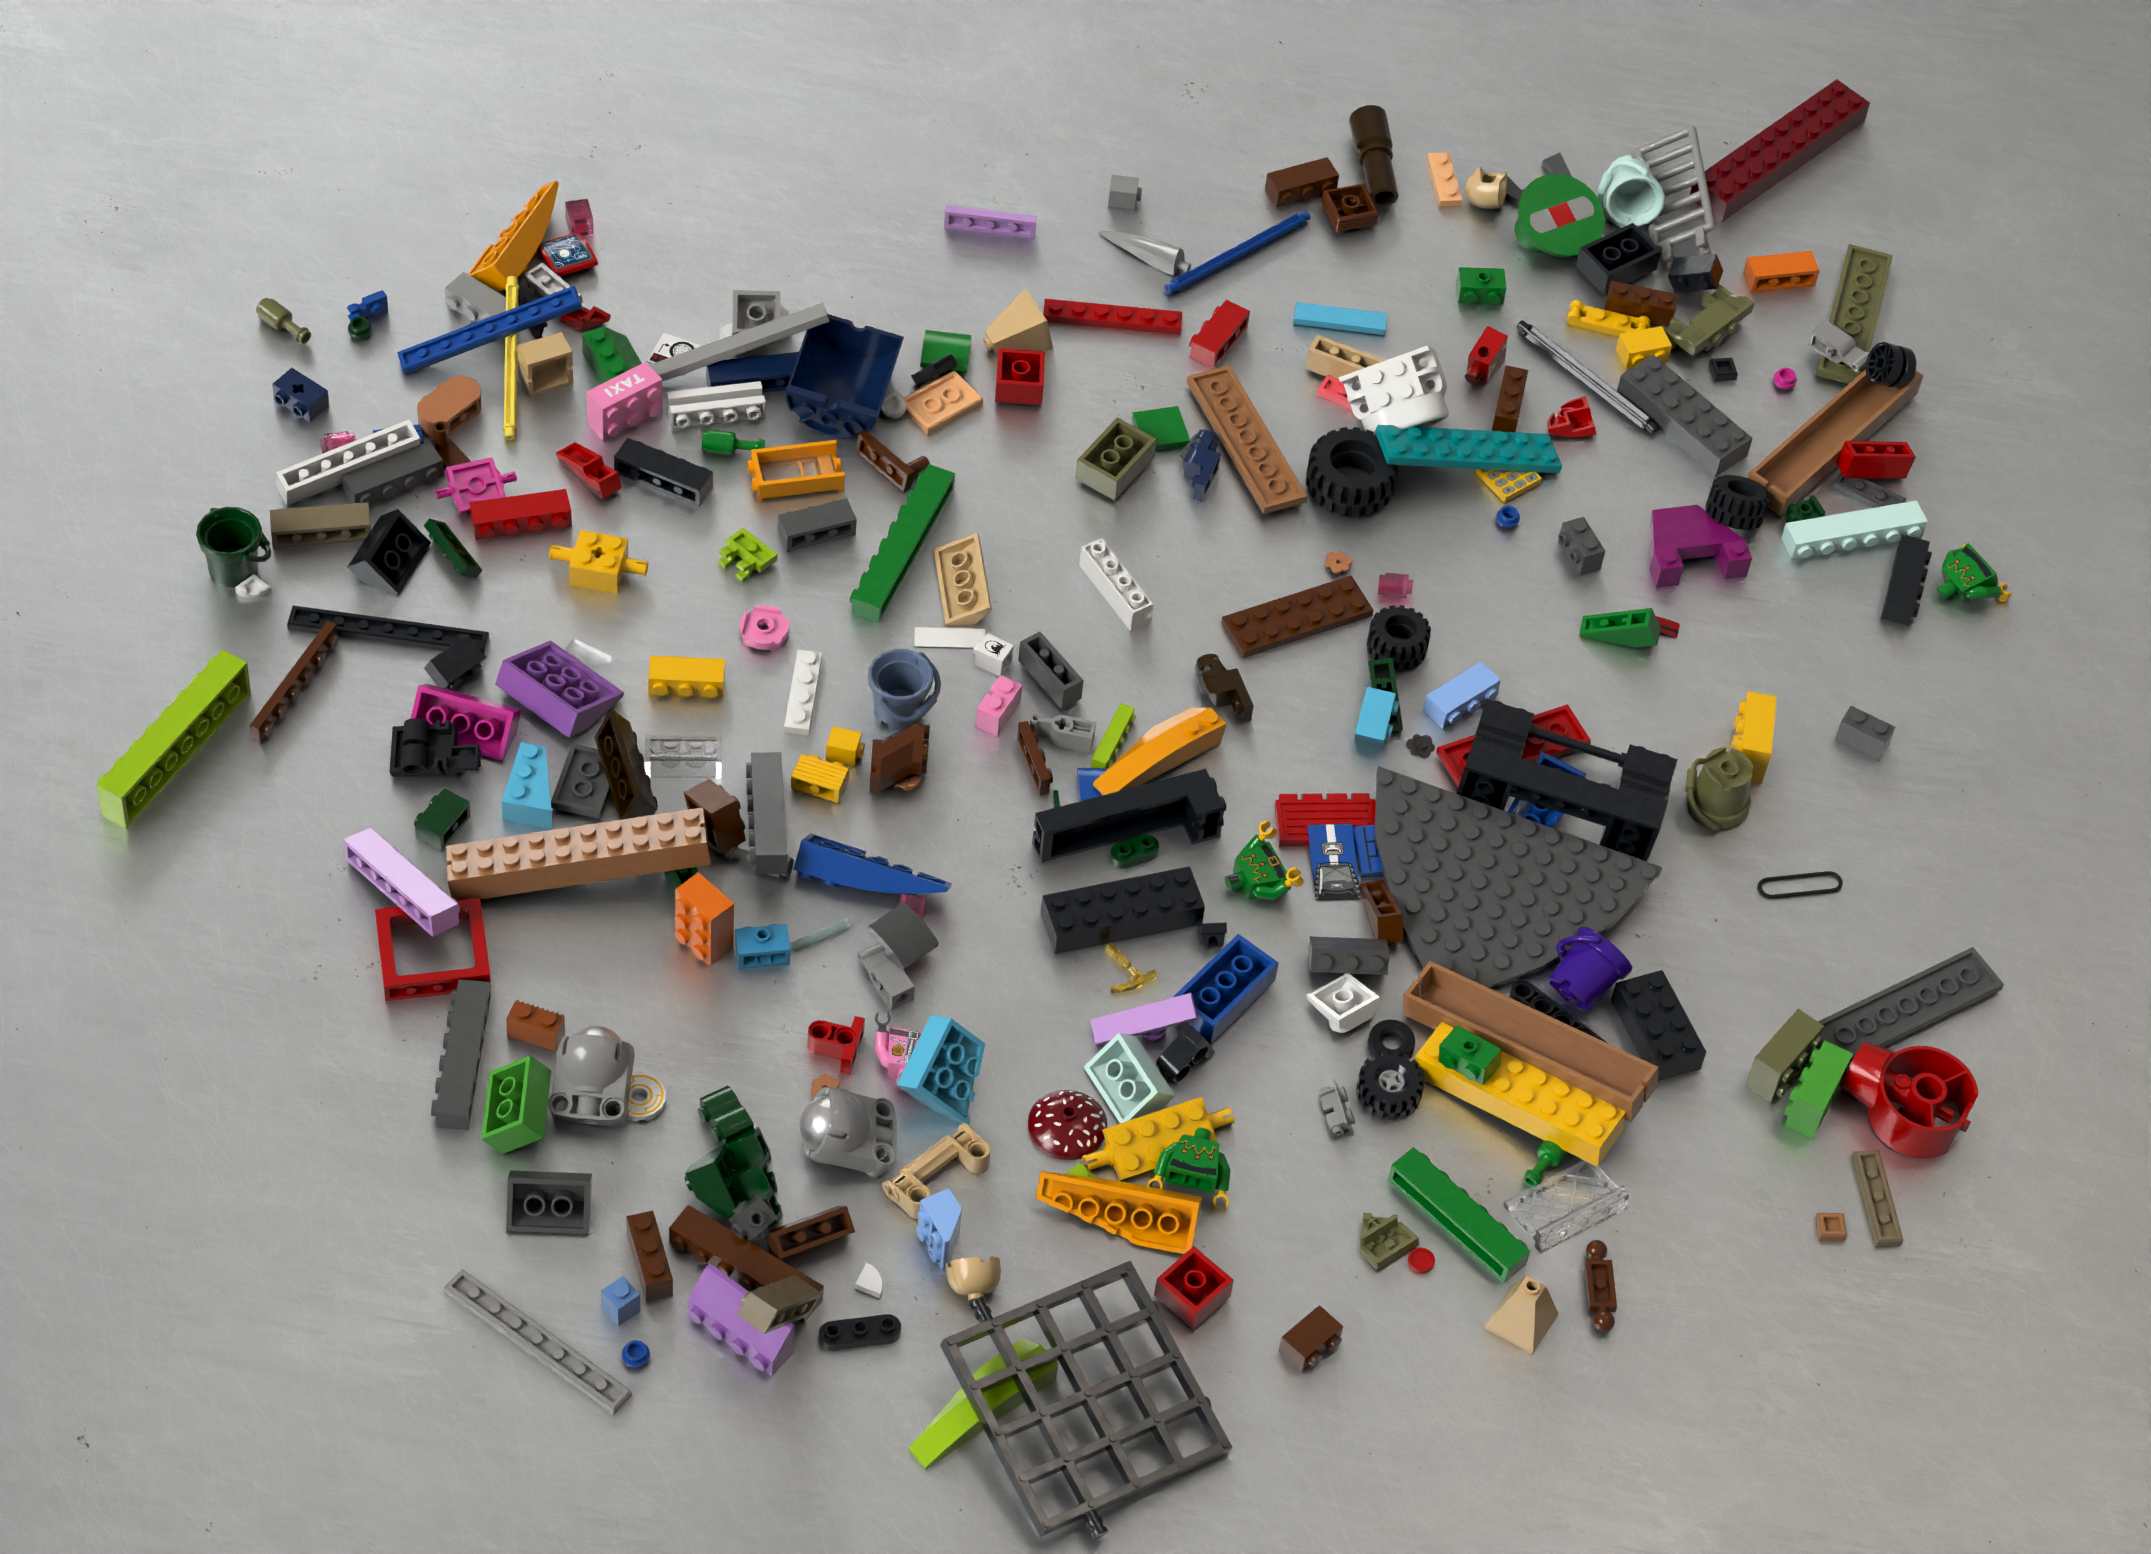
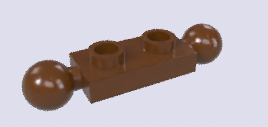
(1600, 1286)

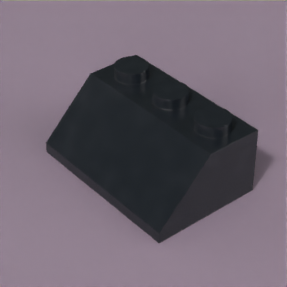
(389, 553)

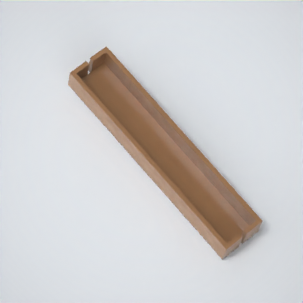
(1815, 446)
(578, 855)
(1531, 1037)

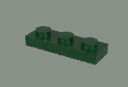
(452, 548)

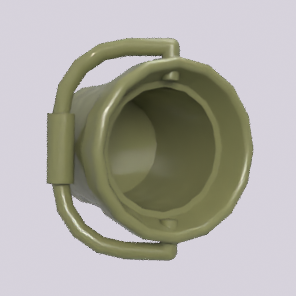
(1721, 790)

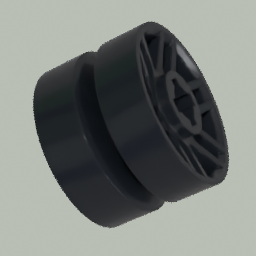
(1891, 365)

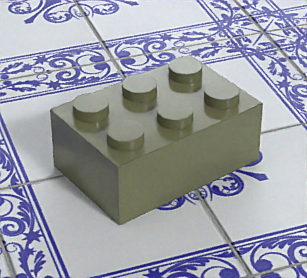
(1115, 458)
(1784, 1056)

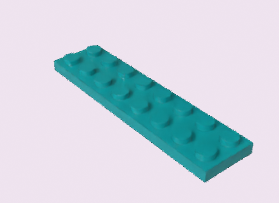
(1468, 449)

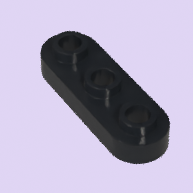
(848, 1337)

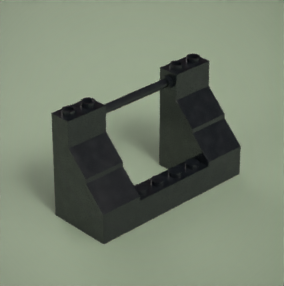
(1629, 812)

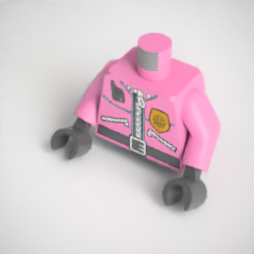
(894, 1047)

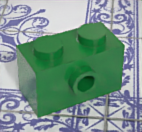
(1481, 285)
(1469, 1055)

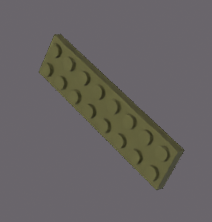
(1857, 305)

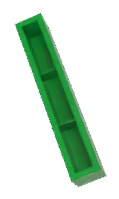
(1459, 1214)

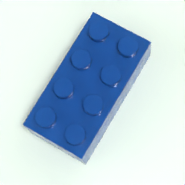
(1229, 985)

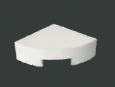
(253, 587)
(870, 1281)

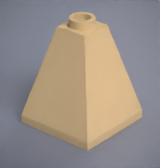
(1019, 327)
(1524, 1314)

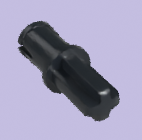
(933, 370)

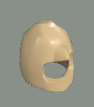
(1486, 189)

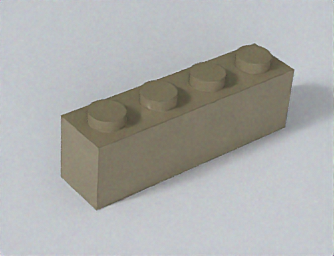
(320, 525)
(778, 1303)

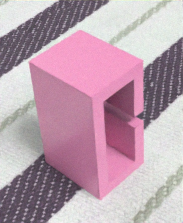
(998, 705)

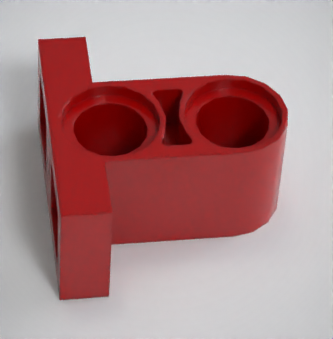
(832, 1038)

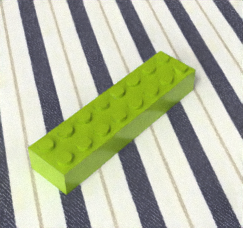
(173, 739)

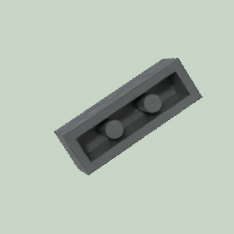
(817, 525)
(1050, 670)
(1348, 955)

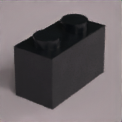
(1695, 273)
(455, 663)

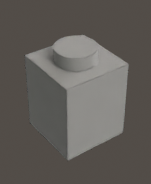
(1124, 192)

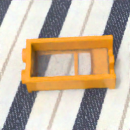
(795, 469)

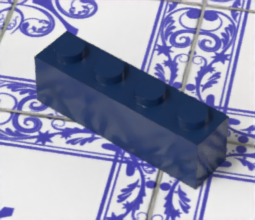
(772, 371)

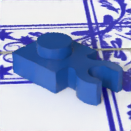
(371, 306)

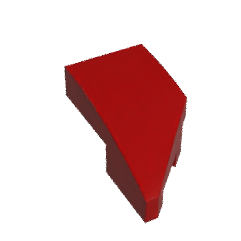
(585, 318)

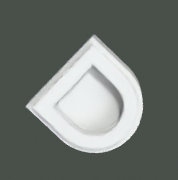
(894, 406)

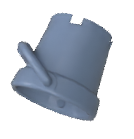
(900, 686)

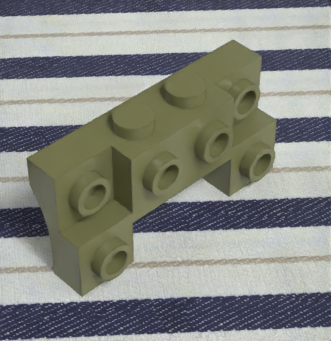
(1712, 324)

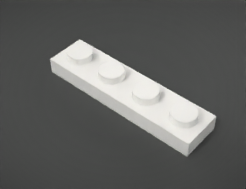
(803, 692)

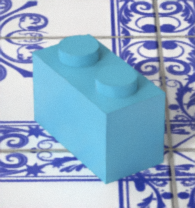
(1375, 716)

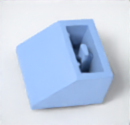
(939, 1225)

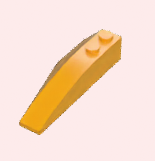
(517, 242)
(1163, 749)
(1133, 1211)

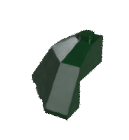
(735, 1175)

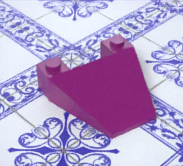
(1690, 534)

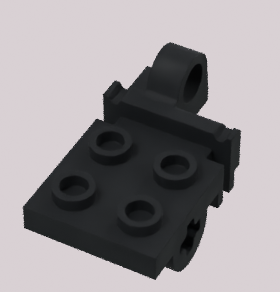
(428, 748)

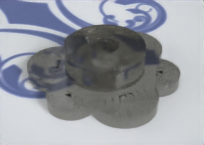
(1420, 745)

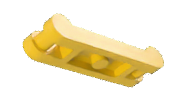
(1603, 320)

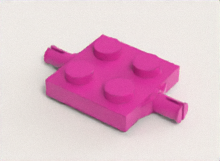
(474, 482)

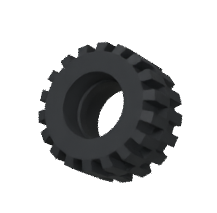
(1737, 502)
(1400, 623)

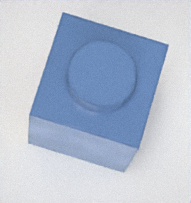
(620, 1300)

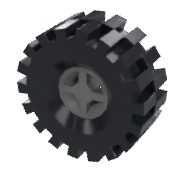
(1382, 1074)

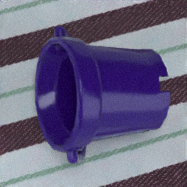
(1587, 968)

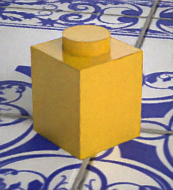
(844, 746)

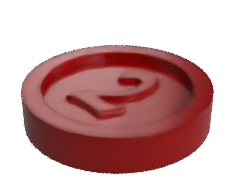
(1421, 1260)

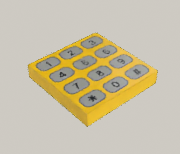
(1509, 483)

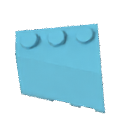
(944, 1068)

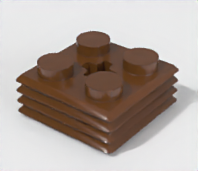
(1350, 207)

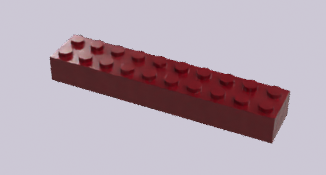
(1782, 148)

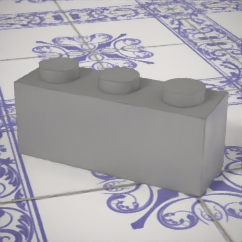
(474, 298)

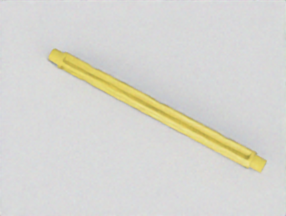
(510, 391)

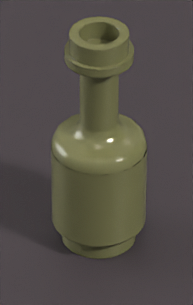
(273, 312)

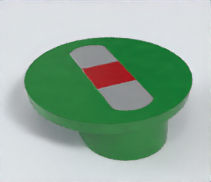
(1558, 216)

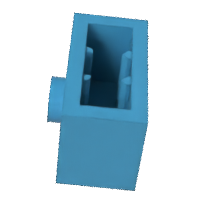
(762, 946)

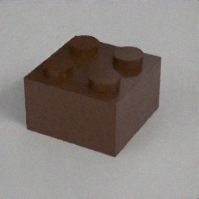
(721, 814)

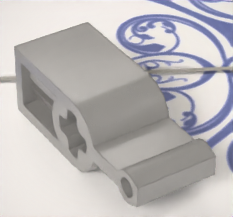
(1837, 346)
(1066, 732)
(887, 977)

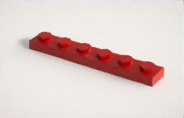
(1113, 316)

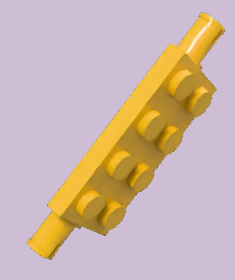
(1137, 1143)

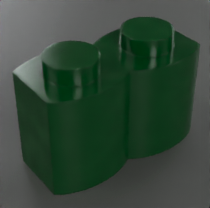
(724, 1115)

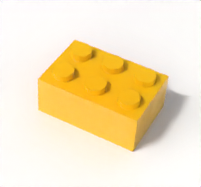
(1755, 731)

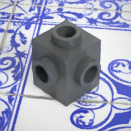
(752, 1219)

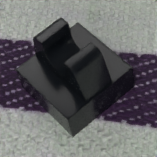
(1215, 930)

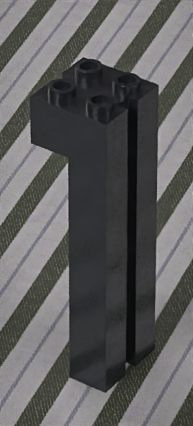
(1177, 801)

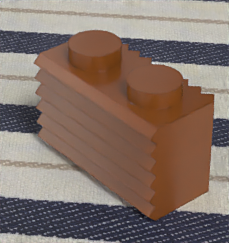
(535, 1025)

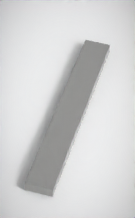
(741, 342)
(538, 1341)

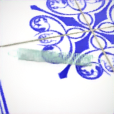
(824, 936)

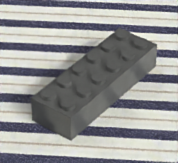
(1685, 415)

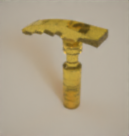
(1138, 979)

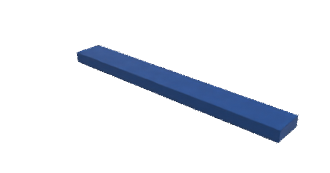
(489, 330)

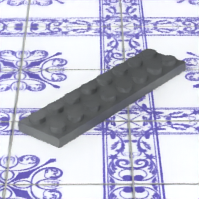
(1912, 1003)

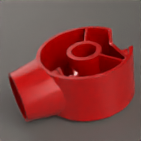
(1937, 1079)

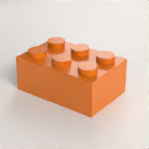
(704, 919)

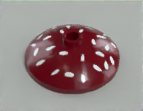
(1066, 1135)

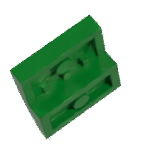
(939, 344)

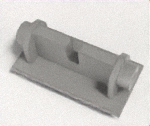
(1341, 1118)

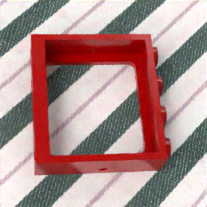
(432, 983)

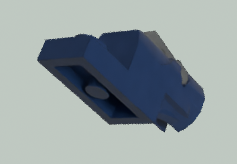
(1201, 461)

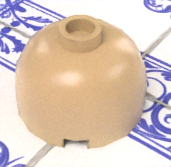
(973, 1276)

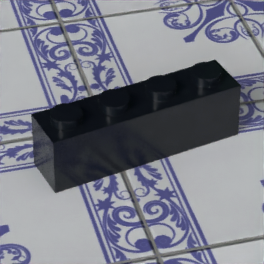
(663, 471)
(1905, 580)

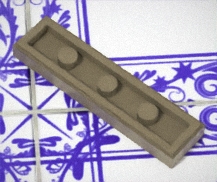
(1877, 1198)

